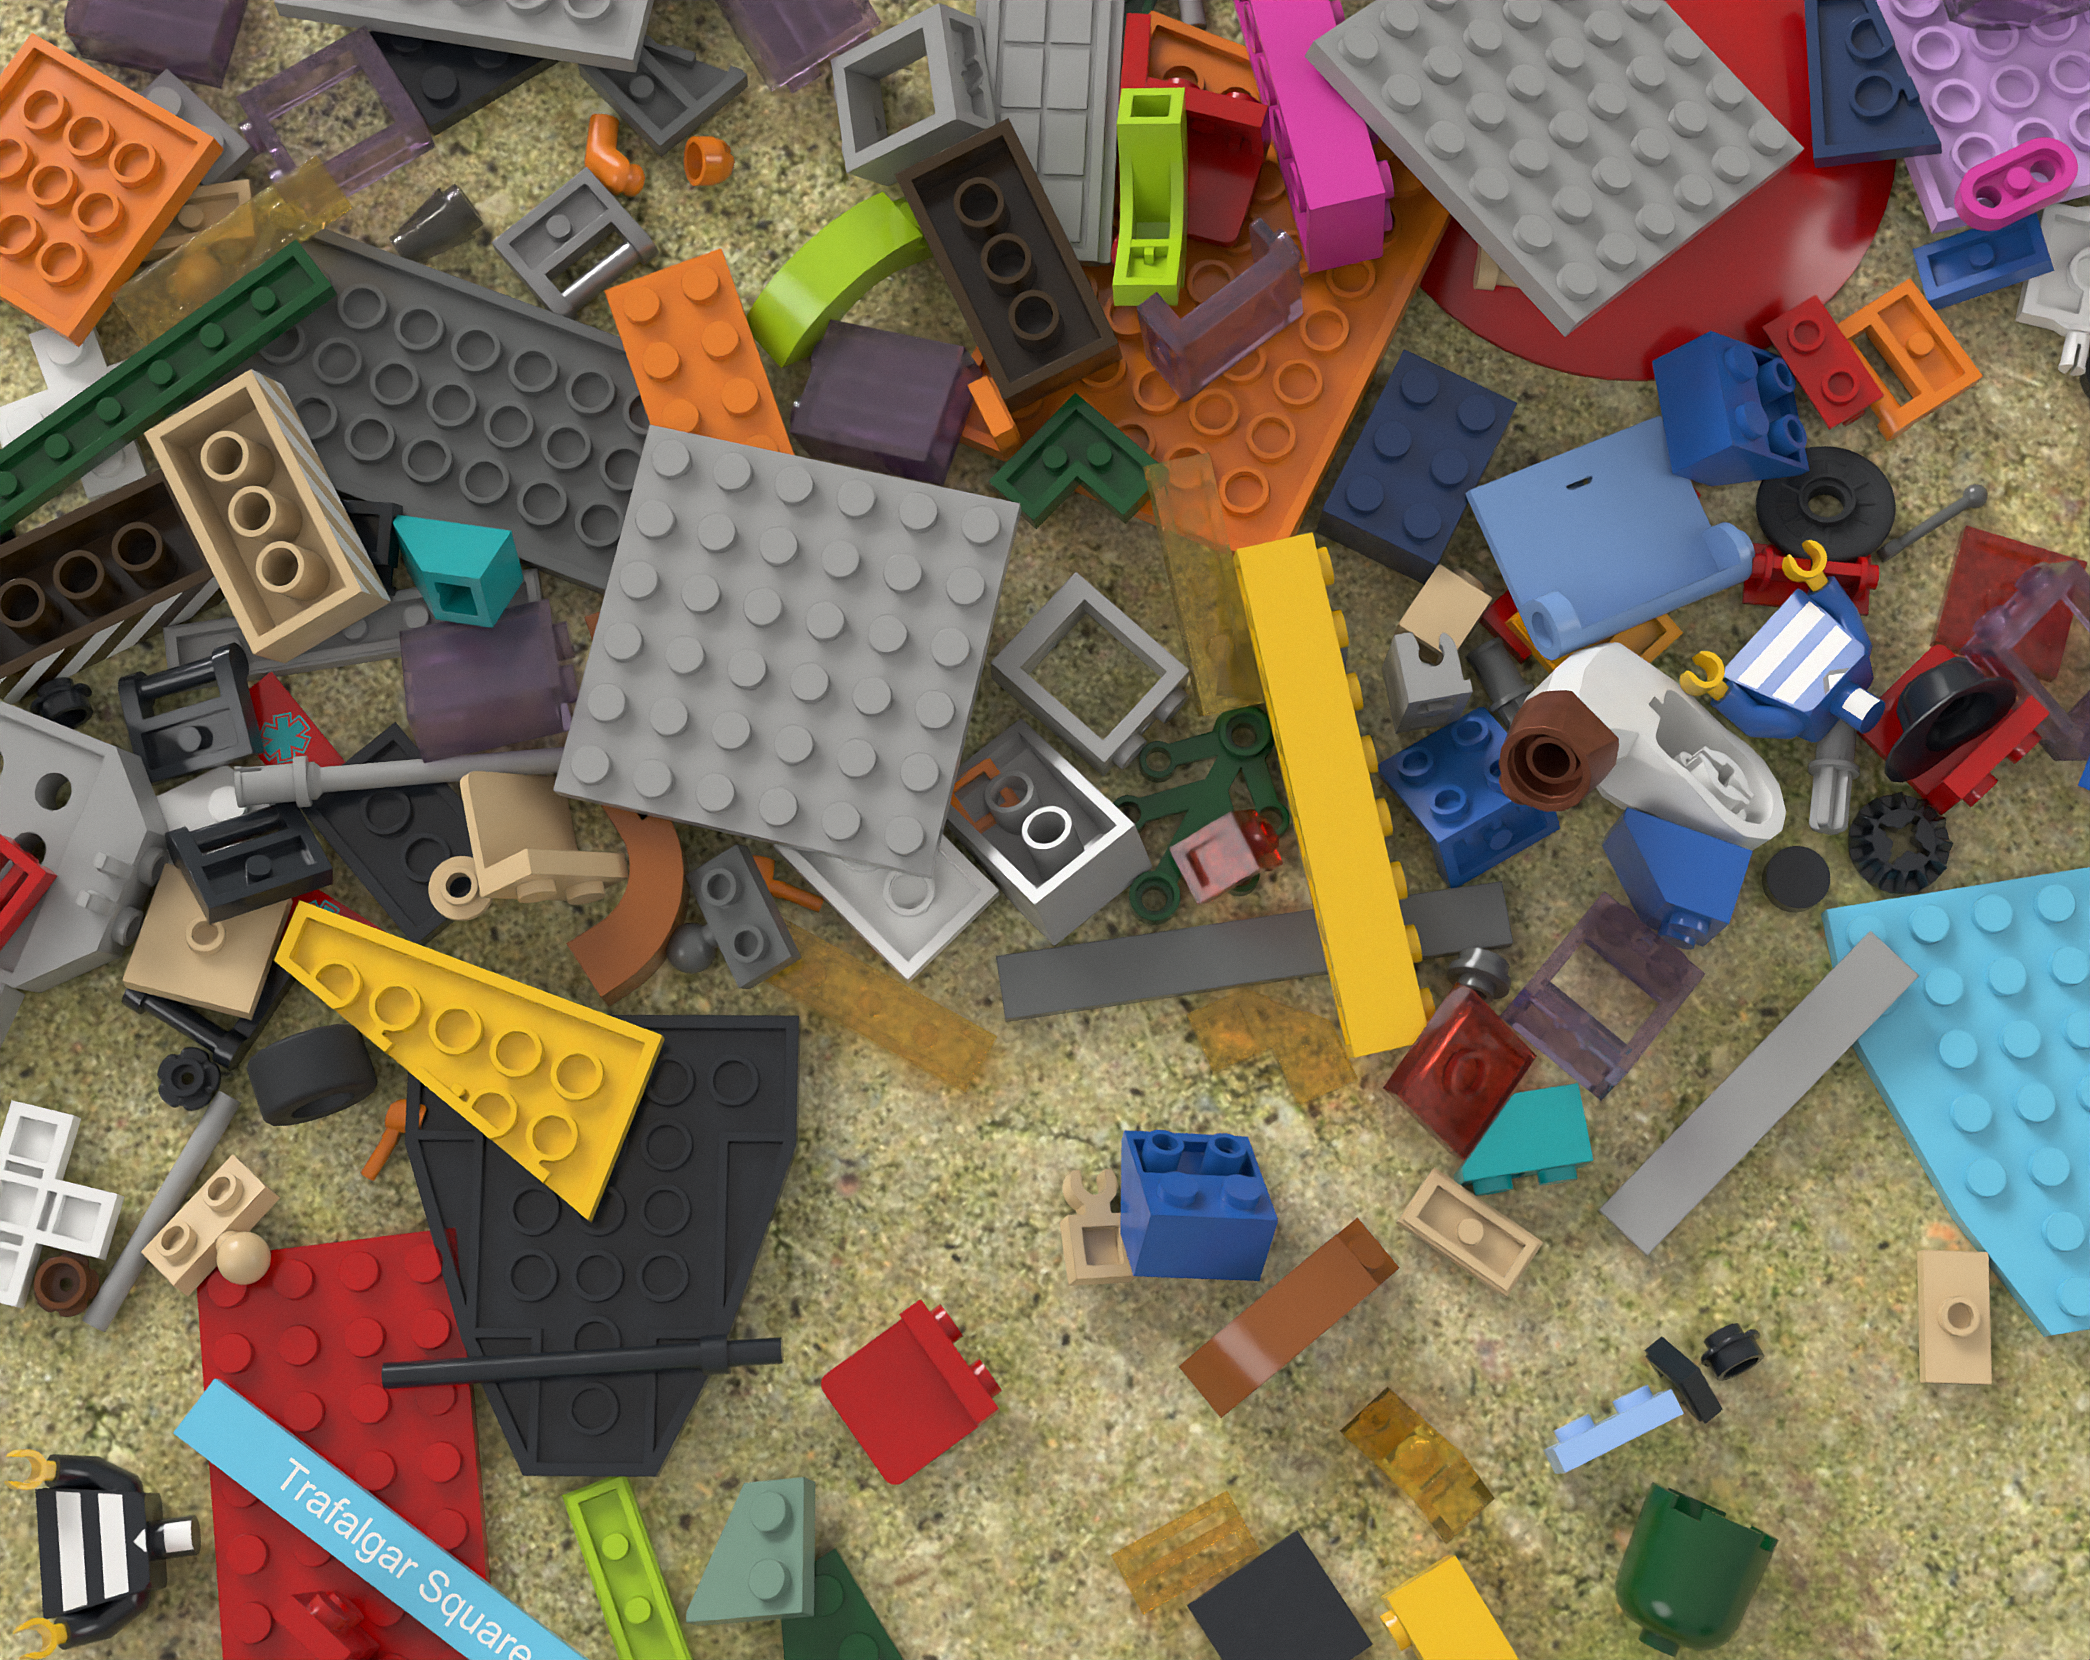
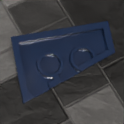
(1860, 89)

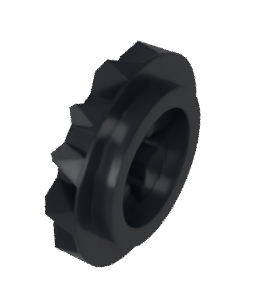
(1871, 847)

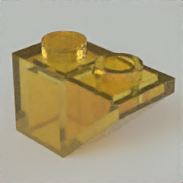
(1418, 1464)

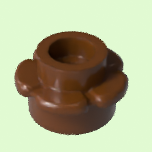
(49, 1279)

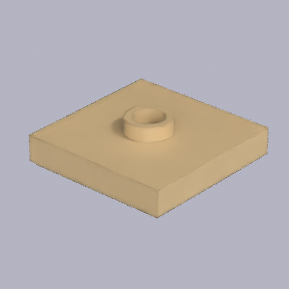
(203, 963)

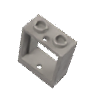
(961, 107)
(1039, 637)

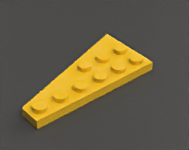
(511, 1059)

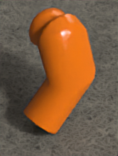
(607, 162)

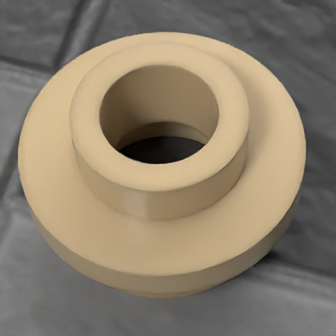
(454, 908)

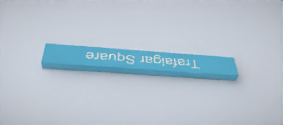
(364, 1532)

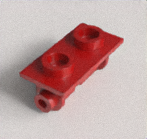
(1823, 363)
(1772, 587)

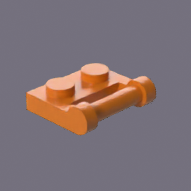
(1917, 351)

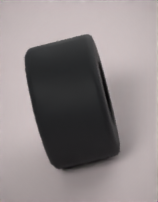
(311, 1074)

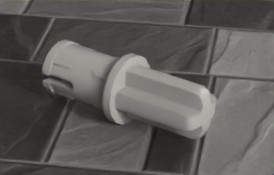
(1833, 779)

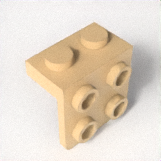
(528, 842)

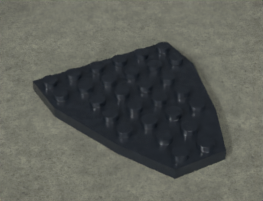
(652, 1266)

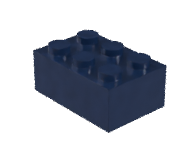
(1414, 465)

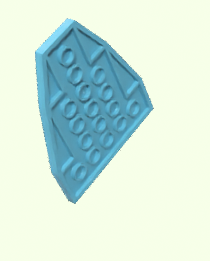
(1994, 1070)

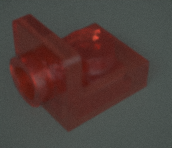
(1227, 854)

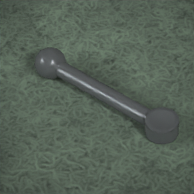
(1973, 497)

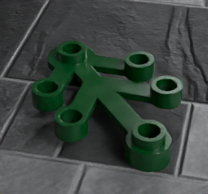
(1203, 799)

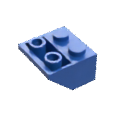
(1729, 412)
(1194, 1206)

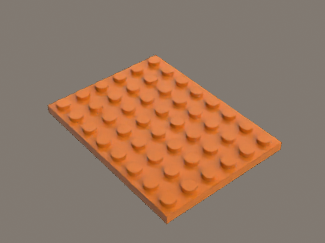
(1291, 400)

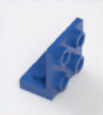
(1457, 798)

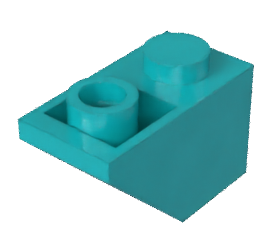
(460, 568)
(1530, 1136)

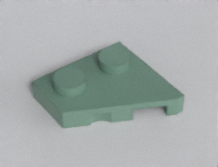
(762, 1557)

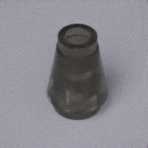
(438, 225)

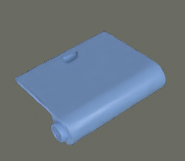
(1606, 550)

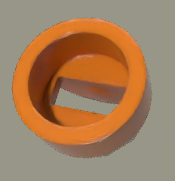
(707, 161)

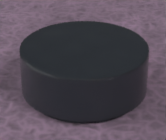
(1796, 879)

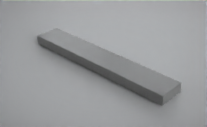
(365, 641)
(1758, 1093)

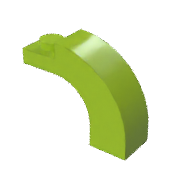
(1152, 195)
(834, 274)

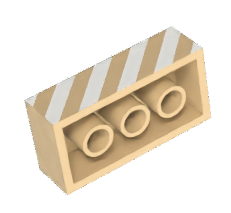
(267, 517)

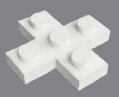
(66, 374)
(39, 1205)

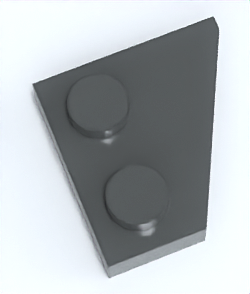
(667, 93)

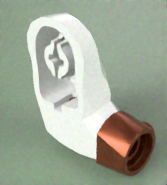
(1643, 744)

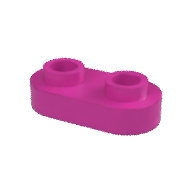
(2010, 186)

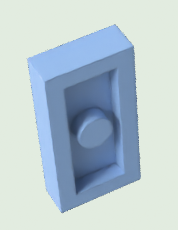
(1636, 1414)

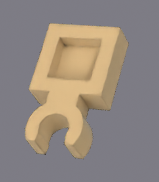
(1093, 1237)

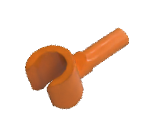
(783, 890)
(395, 1126)

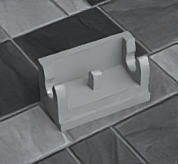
(1421, 692)

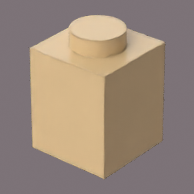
(1446, 604)

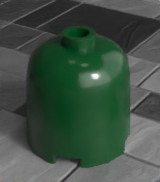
(1689, 1572)

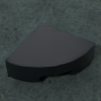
(1686, 1377)

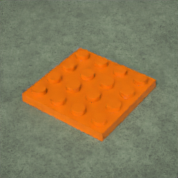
(84, 185)

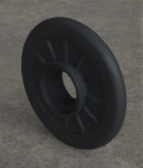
(1835, 472)

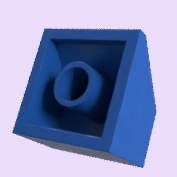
(1676, 876)

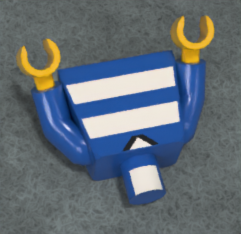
(1800, 667)

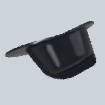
(1942, 713)

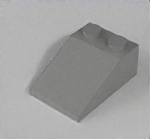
(1058, 848)

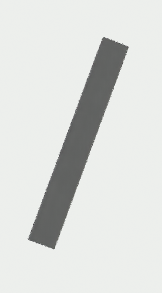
(1228, 955)

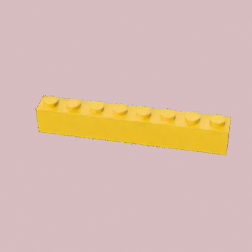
(1331, 794)

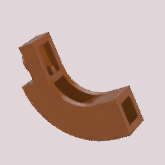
(633, 938)
(1288, 1317)

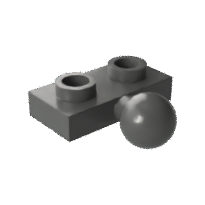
(739, 922)

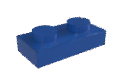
(1982, 261)

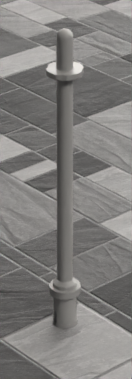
(307, 781)

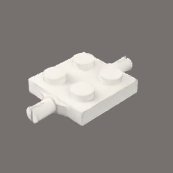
(2062, 296)

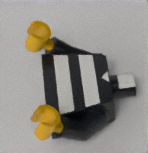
(97, 1547)

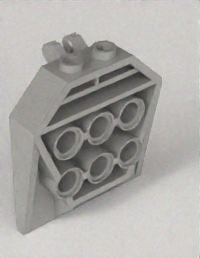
(100, 844)

